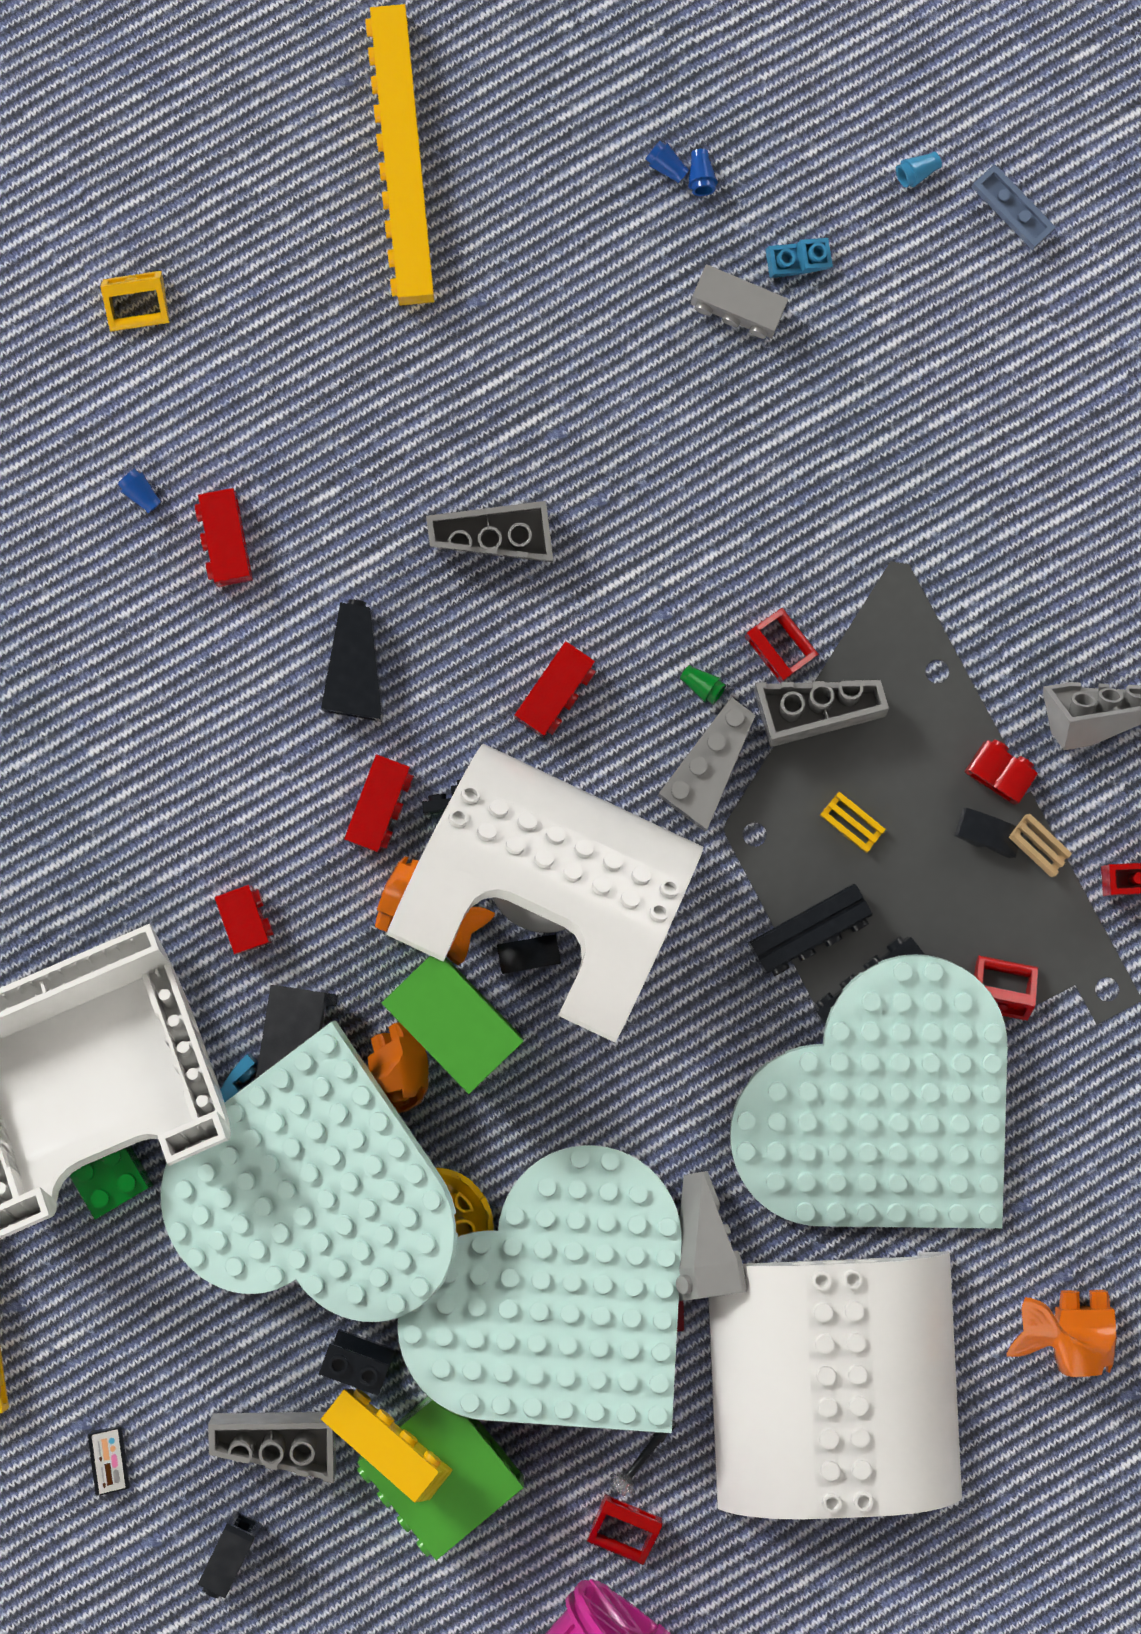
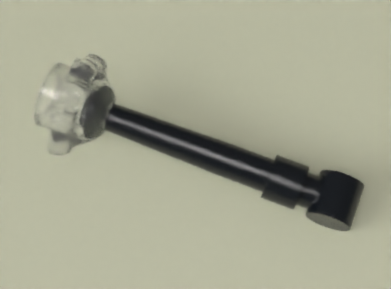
(623, 1482)

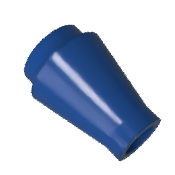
(665, 161)
(702, 176)
(138, 489)

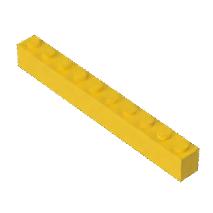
(401, 155)

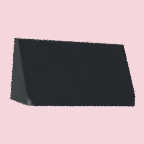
(529, 954)

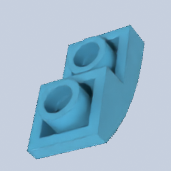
(799, 258)
(241, 1072)

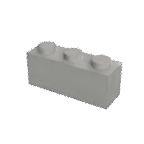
(738, 302)

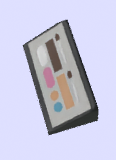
(108, 1460)

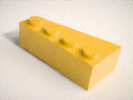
(386, 1445)

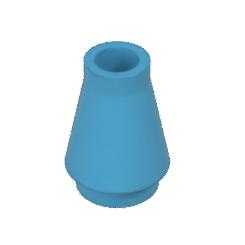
(916, 169)

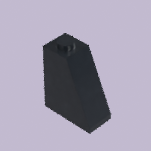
(229, 1555)

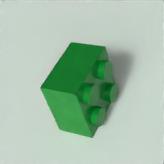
(111, 1181)

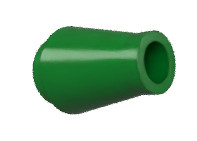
(704, 685)

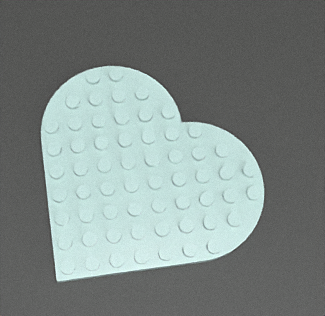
(888, 1114)
(316, 1191)
(561, 1306)

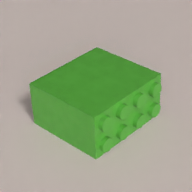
(474, 1490)

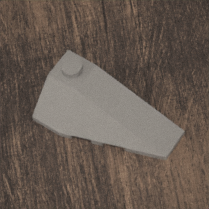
(1090, 715)
(707, 1258)

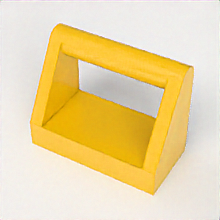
(130, 285)

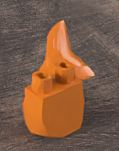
(392, 895)
(400, 1067)
(1079, 1334)

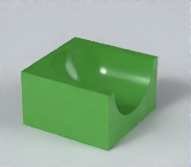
(453, 1022)

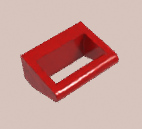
(769, 654)
(1010, 1003)
(628, 1514)

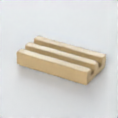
(1048, 839)

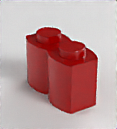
(1001, 771)

